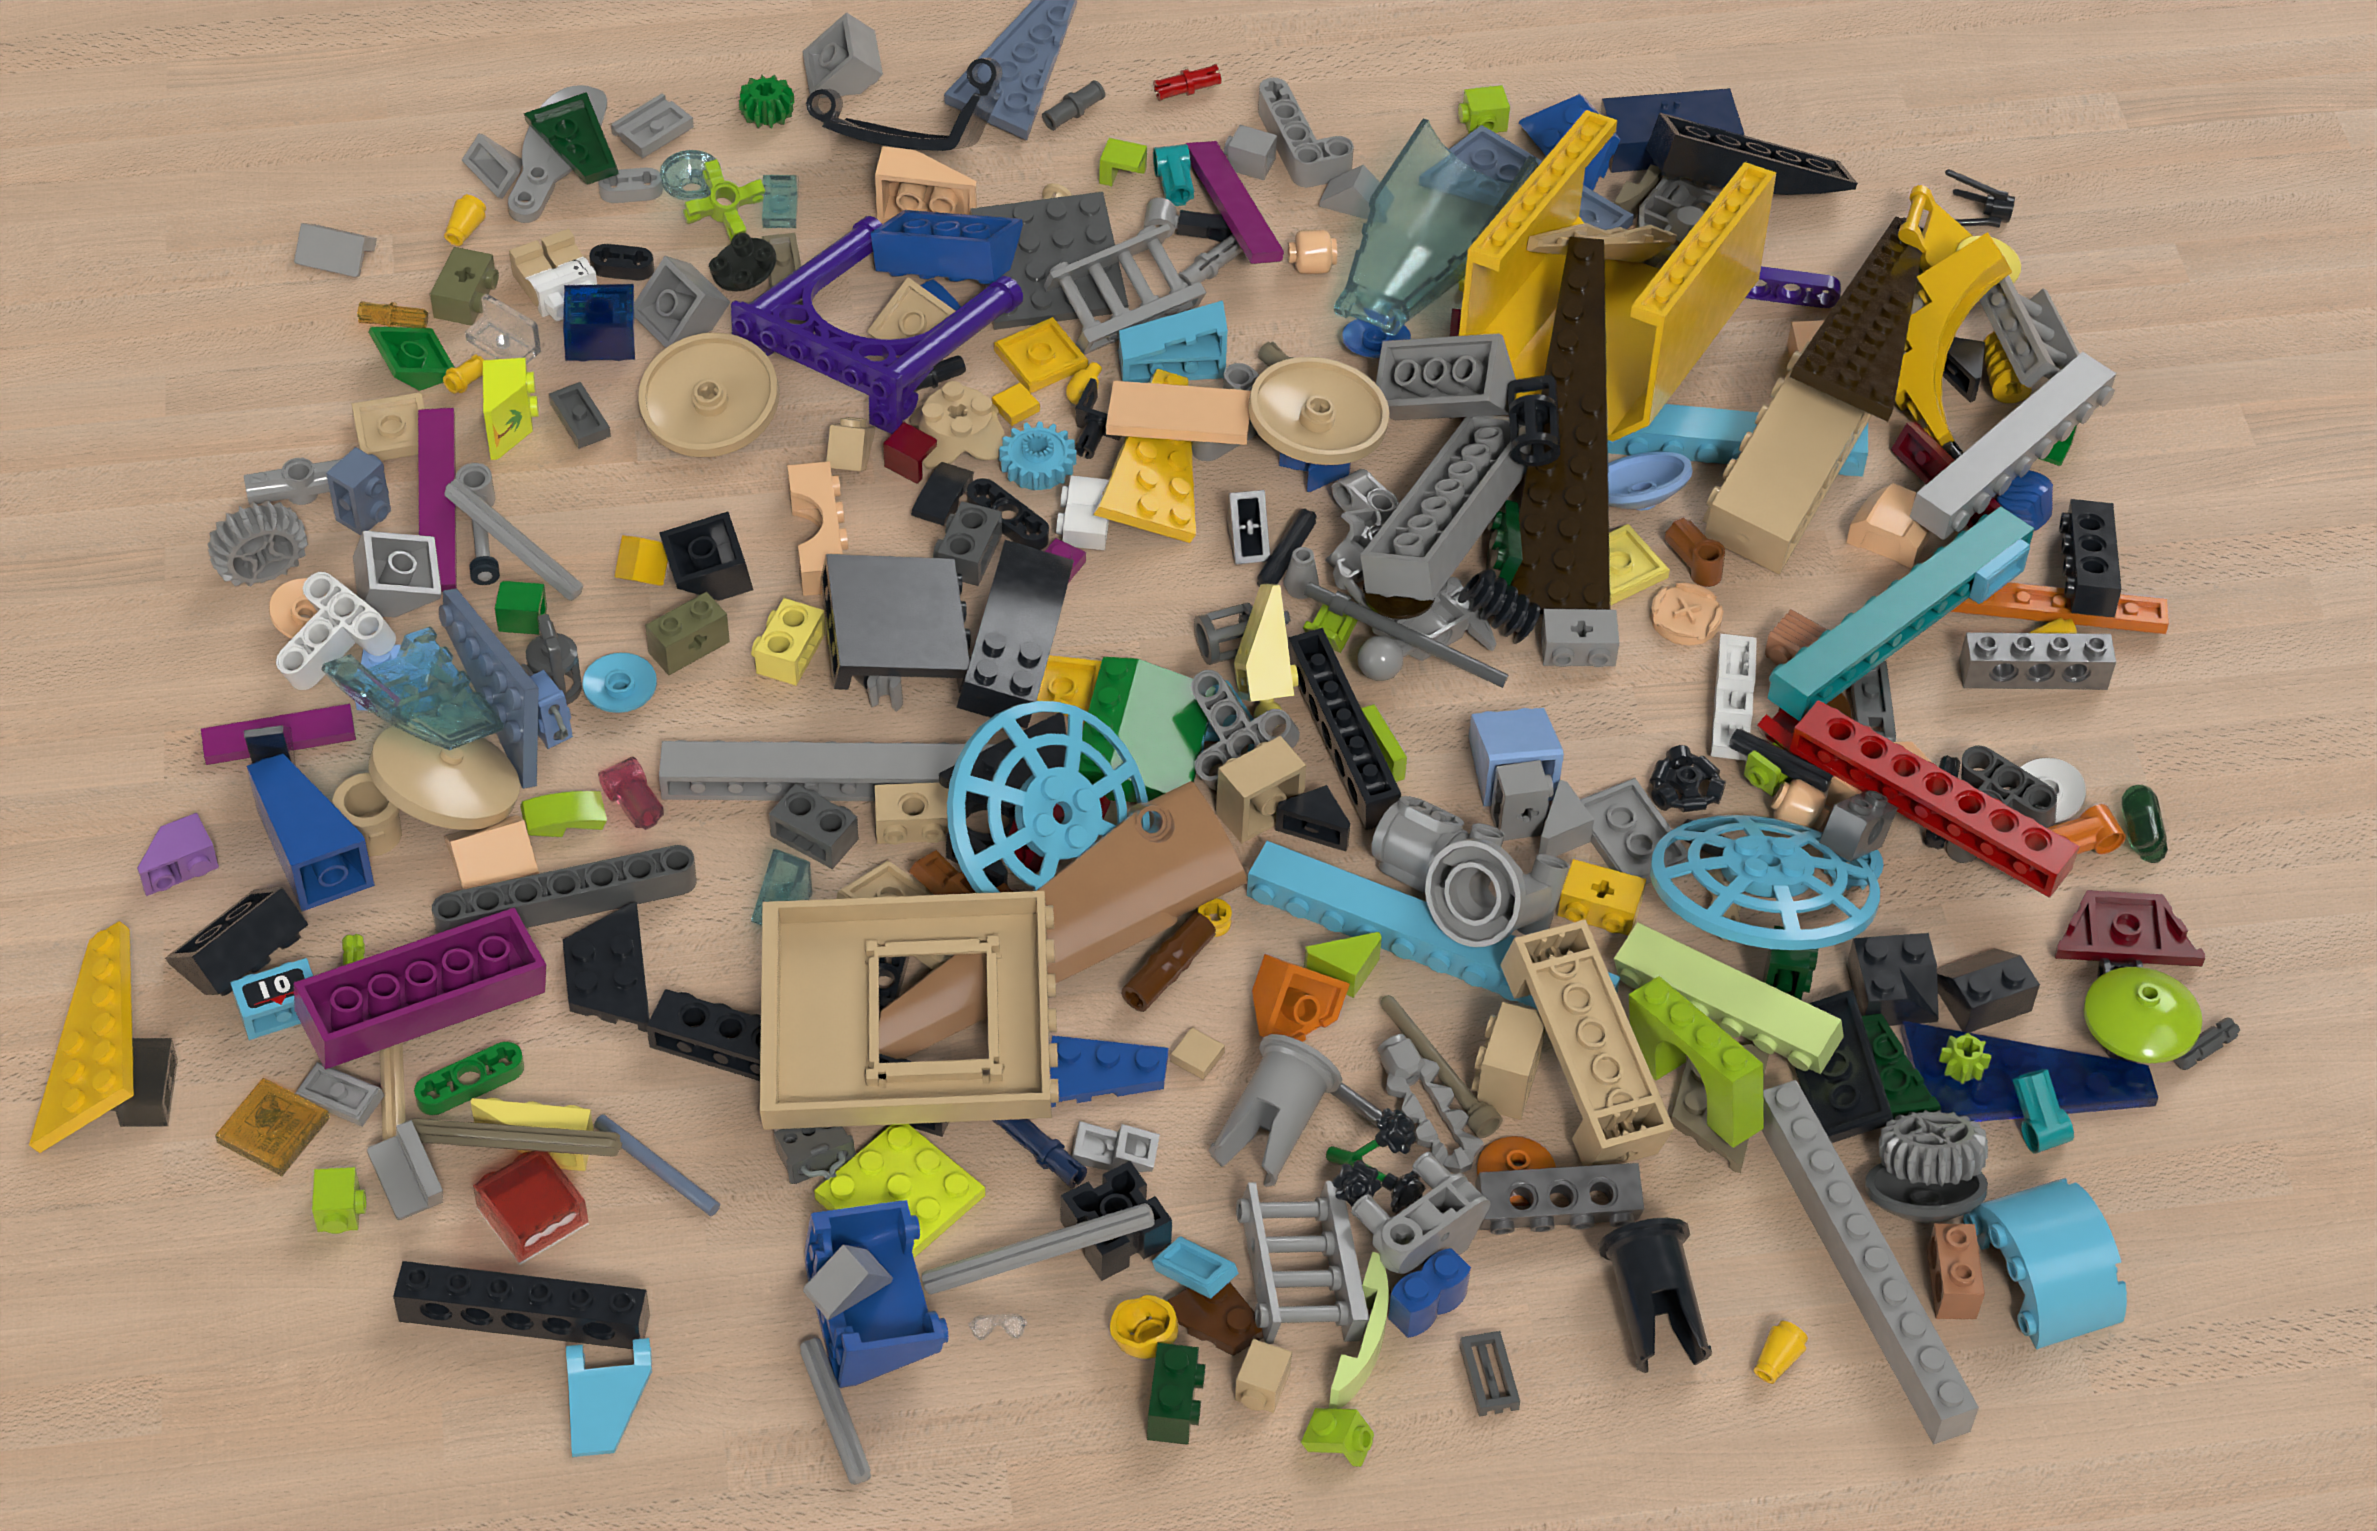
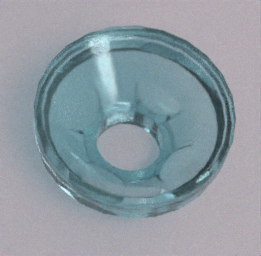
(685, 169)

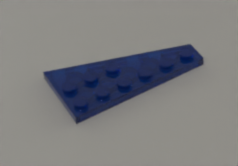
(2079, 1079)

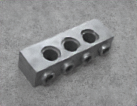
(2037, 661)
(1617, 1181)

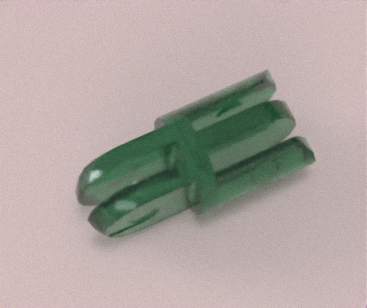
(2144, 823)

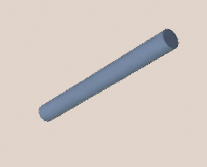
(660, 1167)

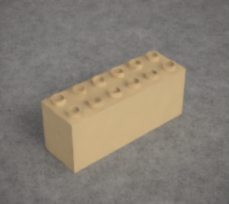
(1782, 472)

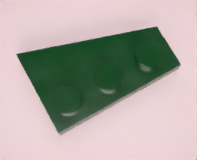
(575, 136)
(1505, 542)
(1900, 1080)

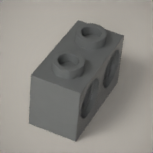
(971, 540)
(814, 826)

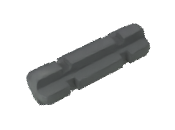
(2209, 1042)

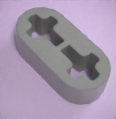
(631, 186)

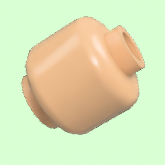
(1313, 251)
(1800, 804)

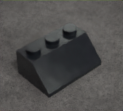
(239, 941)

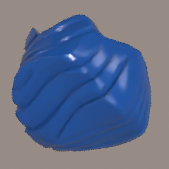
(2029, 499)

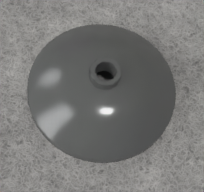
(1923, 1202)

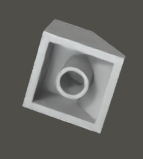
(843, 58)
(679, 302)
(396, 572)

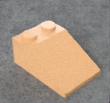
(919, 183)

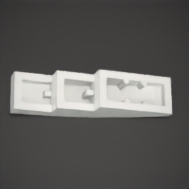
(1733, 692)

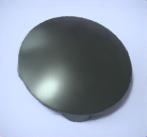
(743, 263)

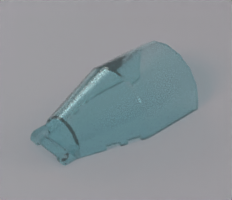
(1420, 231)

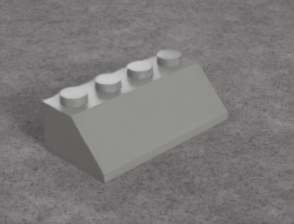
(1445, 377)

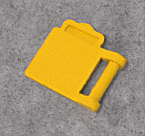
(1941, 231)

